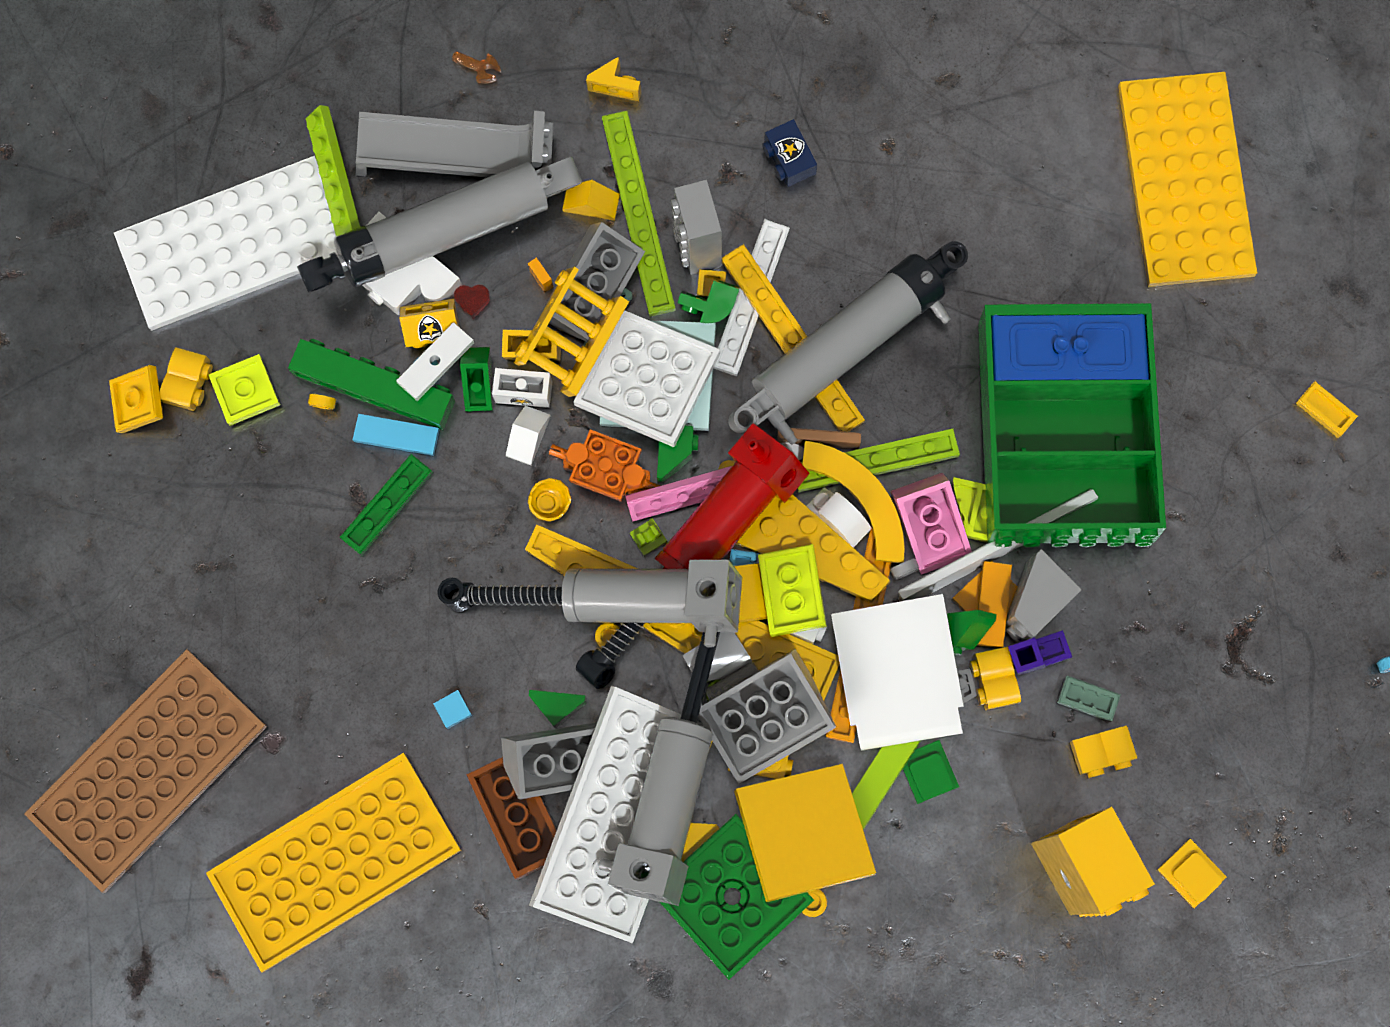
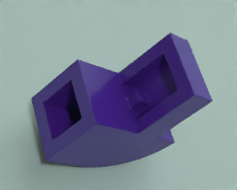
(1040, 652)

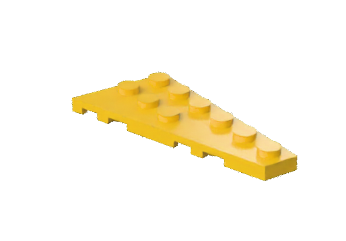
(838, 563)

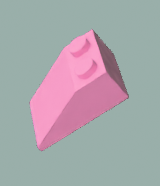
(931, 522)

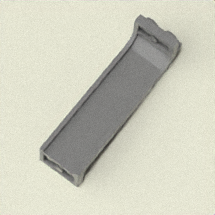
(450, 145)

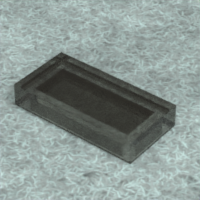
(732, 680)

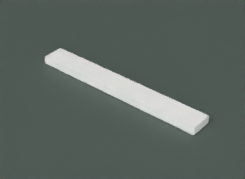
(988, 552)

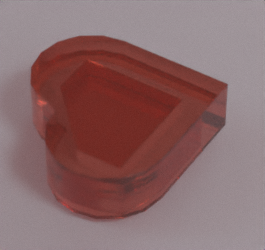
(472, 299)

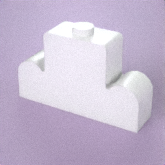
(407, 283)

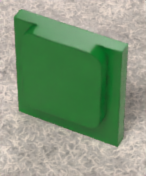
(929, 772)

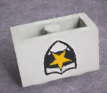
(522, 387)

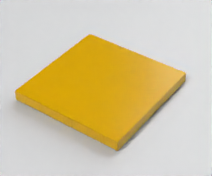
(804, 832)

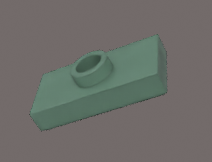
(1088, 698)

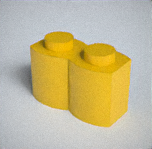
(185, 379)
(996, 678)
(1103, 751)

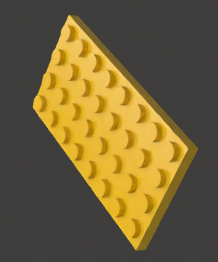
(1187, 179)
(333, 862)

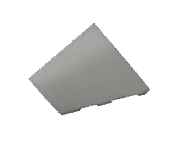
(728, 657)

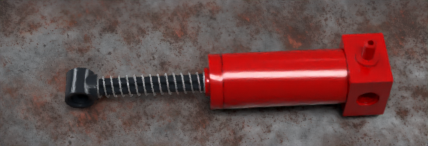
(759, 474)

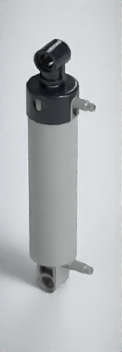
(440, 224)
(849, 338)

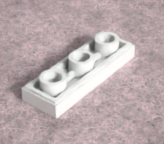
(447, 350)

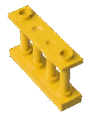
(598, 332)

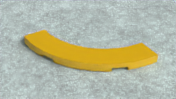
(868, 492)

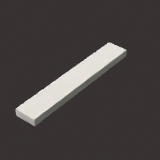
(743, 316)

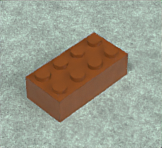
(519, 825)

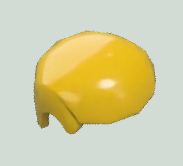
(549, 499)

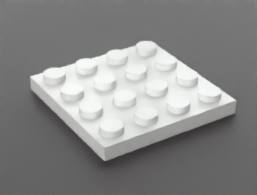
(648, 378)

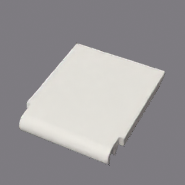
(899, 672)

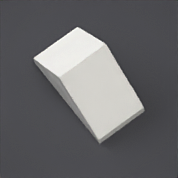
(527, 435)

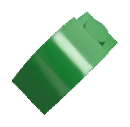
(716, 307)

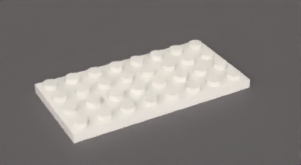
(228, 243)
(600, 817)

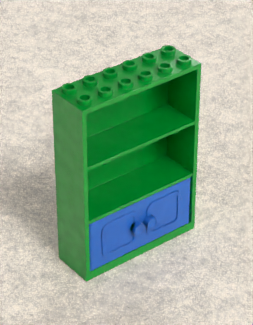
(1067, 414)

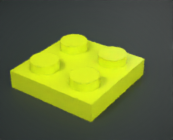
(244, 389)

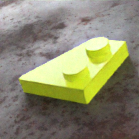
(972, 507)

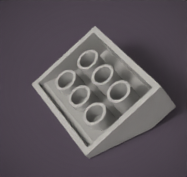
(766, 716)

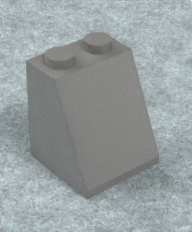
(1039, 597)

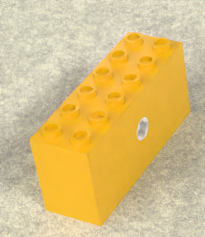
(1093, 864)

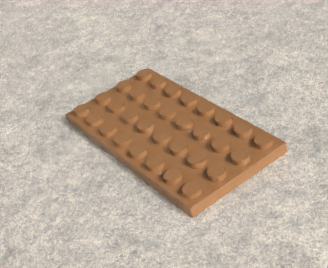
(145, 771)

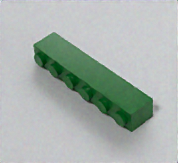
(368, 383)

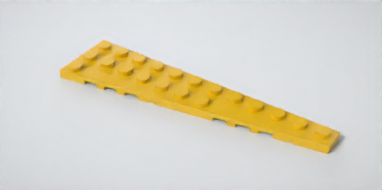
(566, 554)

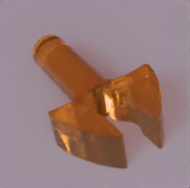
(479, 66)

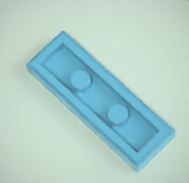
(396, 434)

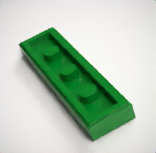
(386, 504)

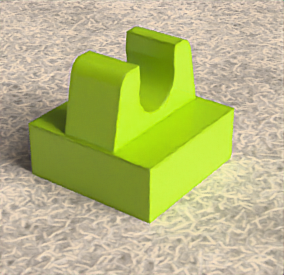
(648, 537)

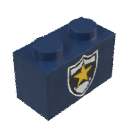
(790, 153)

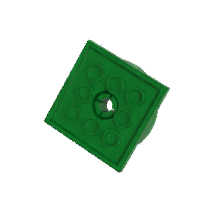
(726, 931)

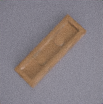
(834, 439)

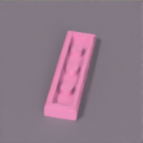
(673, 495)

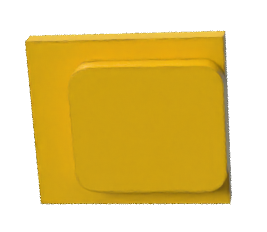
(1192, 873)

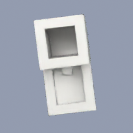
(840, 516)

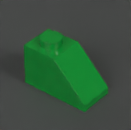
(477, 379)
(674, 458)
(968, 628)

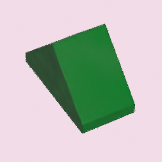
(557, 706)

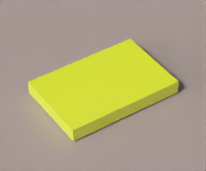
(792, 590)

